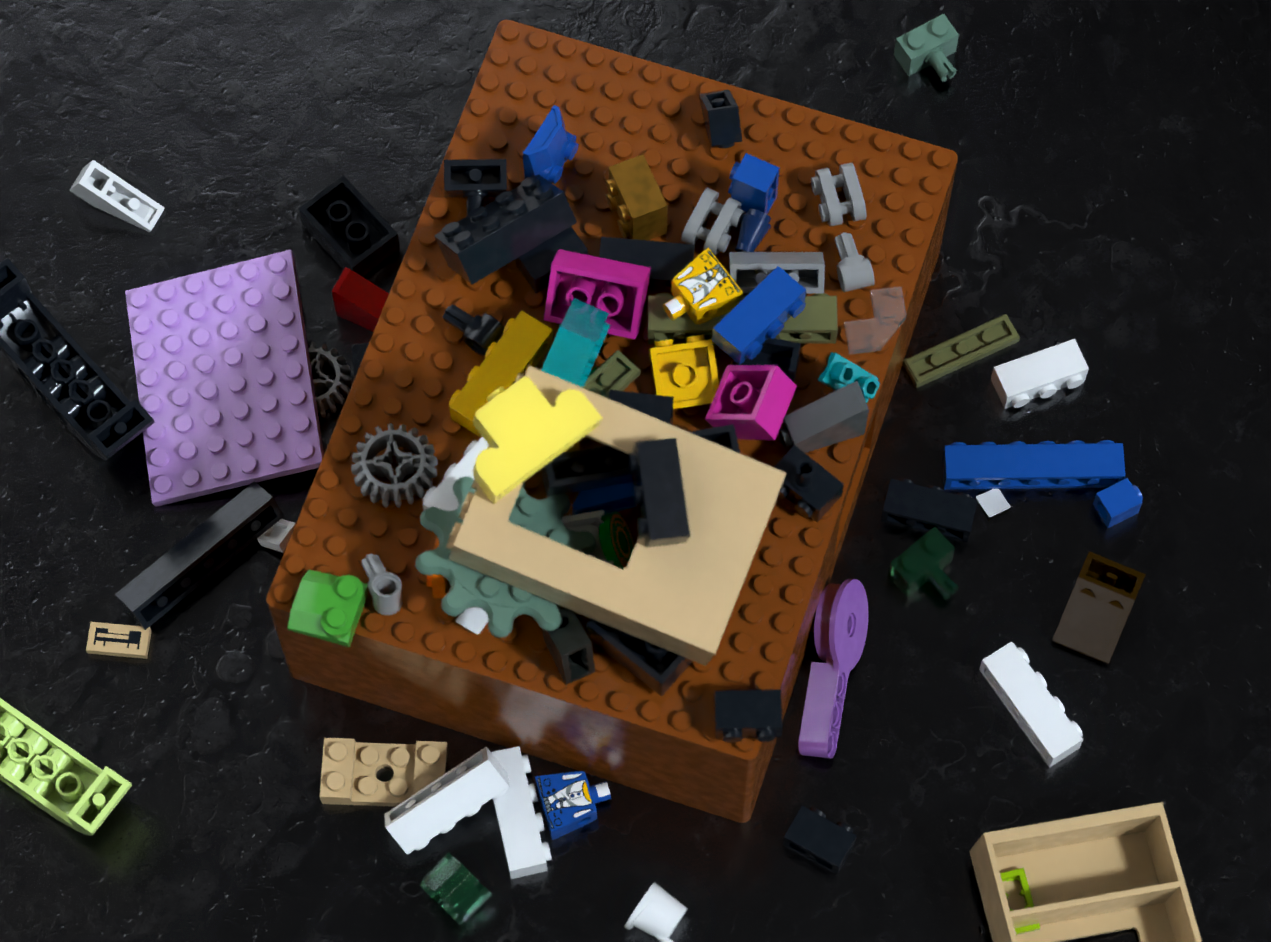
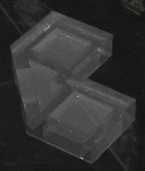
(874, 333)

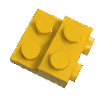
(685, 371)

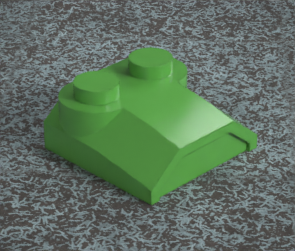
(328, 607)

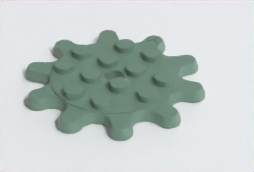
(474, 589)

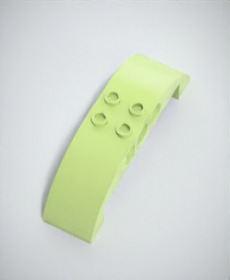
(55, 774)

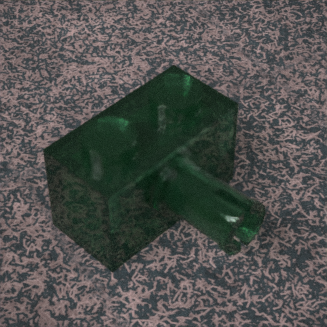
(924, 563)

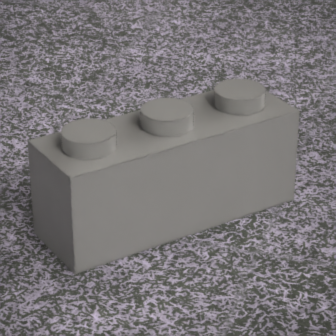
(751, 268)

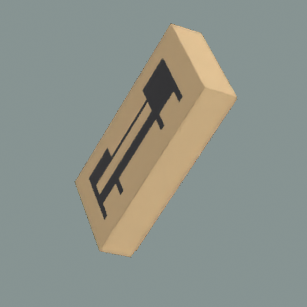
(118, 640)

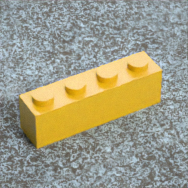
(521, 346)

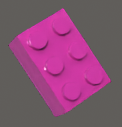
(602, 283)

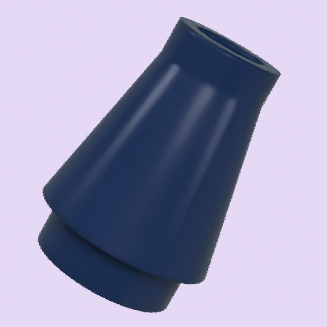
(752, 230)

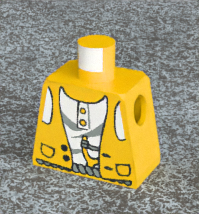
(703, 290)

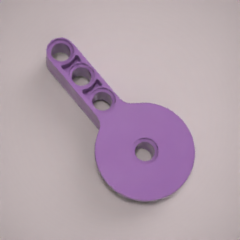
(839, 642)

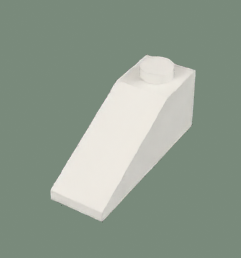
(116, 196)

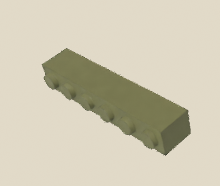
(813, 325)

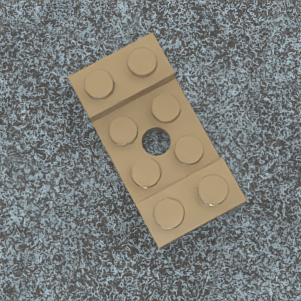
(352, 767)

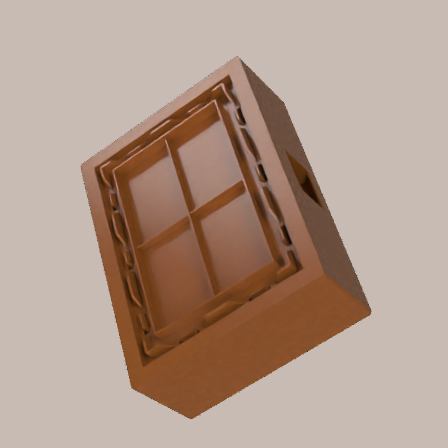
(416, 361)

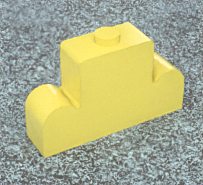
(527, 433)

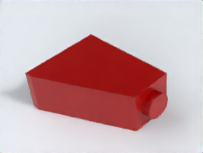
(358, 299)

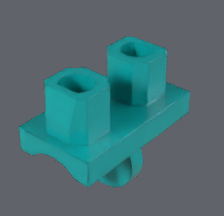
(843, 372)

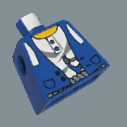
(569, 800)

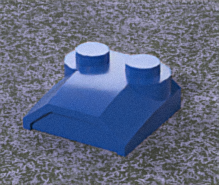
(549, 148)

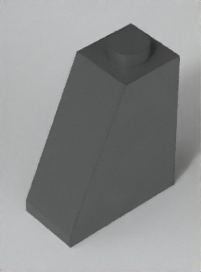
(826, 420)

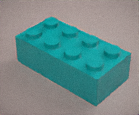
(577, 343)

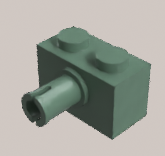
(928, 46)

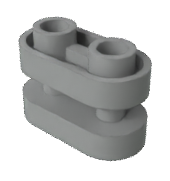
(830, 207)
(728, 216)

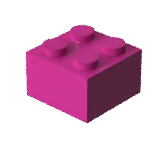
(752, 400)

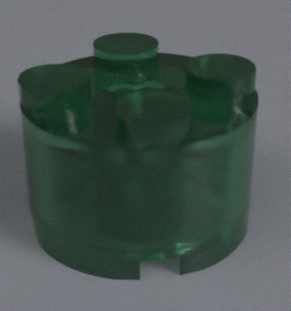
(457, 887)

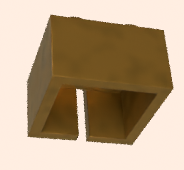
(636, 199)

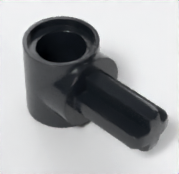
(477, 330)

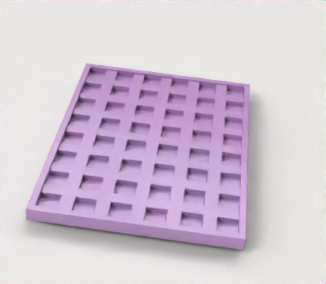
(224, 378)

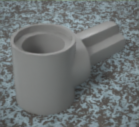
(853, 270)
(382, 583)

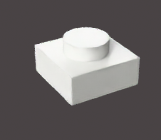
(277, 536)

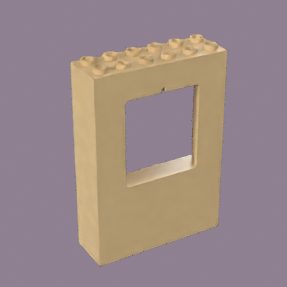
(667, 592)
(1087, 878)

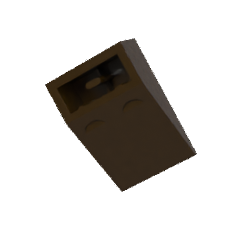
(1098, 607)

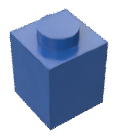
(1118, 502)

